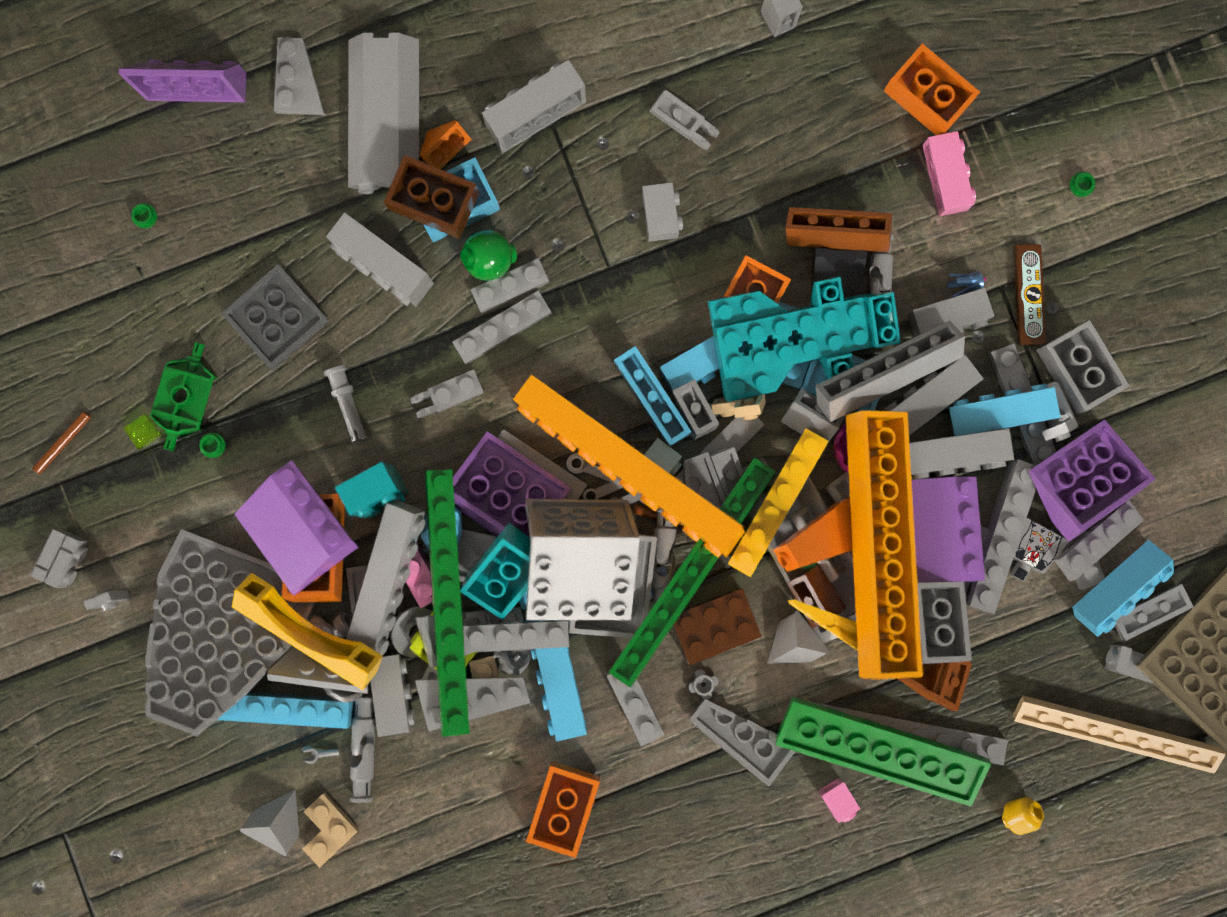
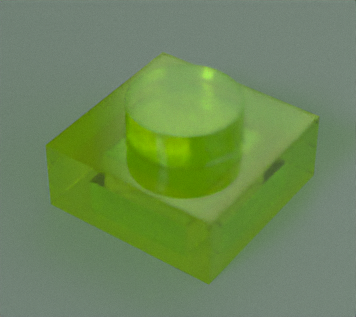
(142, 431)

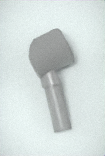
(318, 754)

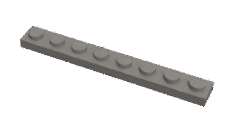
(975, 743)

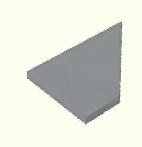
(795, 642)
(275, 823)

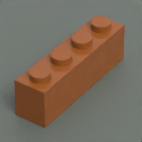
(839, 229)

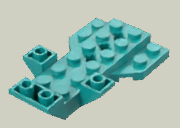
(824, 332)

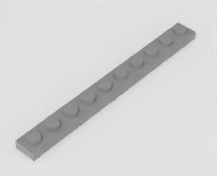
(1012, 377)

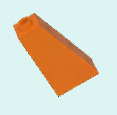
(819, 539)

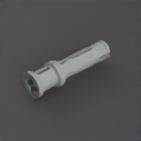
(342, 392)

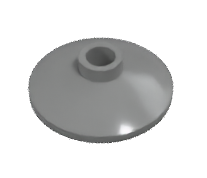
(400, 632)

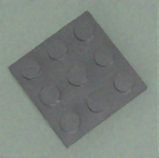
(275, 317)

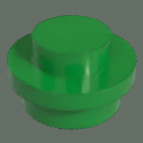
(1082, 184)
(144, 215)
(212, 445)

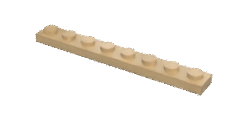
(1118, 734)

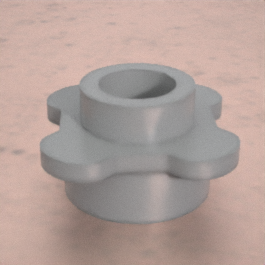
(705, 692)

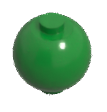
(487, 255)

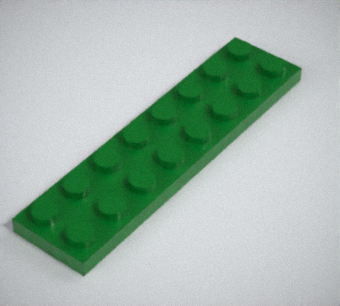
(882, 751)

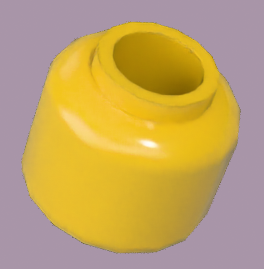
(1023, 815)

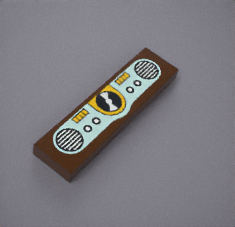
(1029, 295)

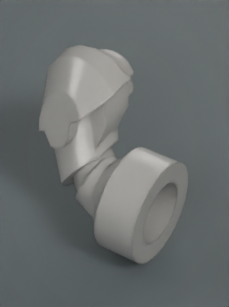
(341, 624)

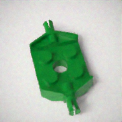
(185, 416)

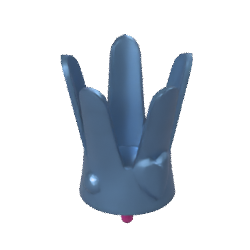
(973, 281)

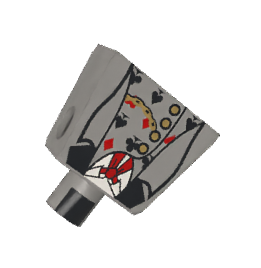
(1036, 550)

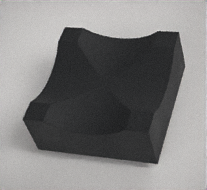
(843, 264)

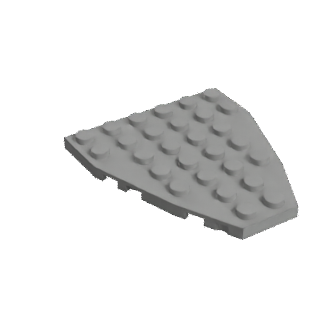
(200, 647)

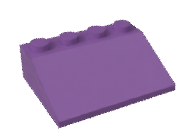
(187, 81)
(1088, 479)
(497, 482)
(294, 528)
(947, 530)

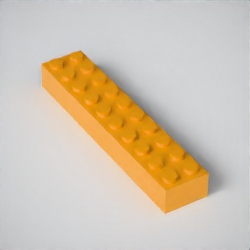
(632, 468)
(883, 545)

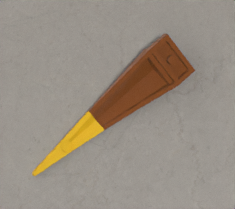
(940, 681)

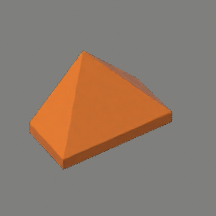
(443, 144)

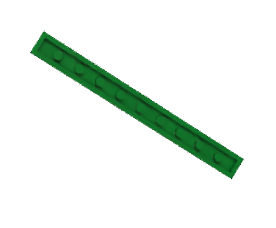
(687, 579)
(446, 603)

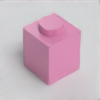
(839, 800)

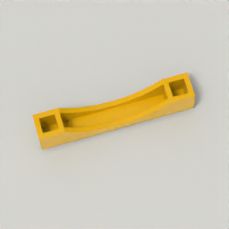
(778, 502)
(344, 657)

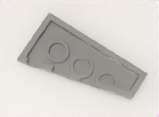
(483, 697)
(743, 740)

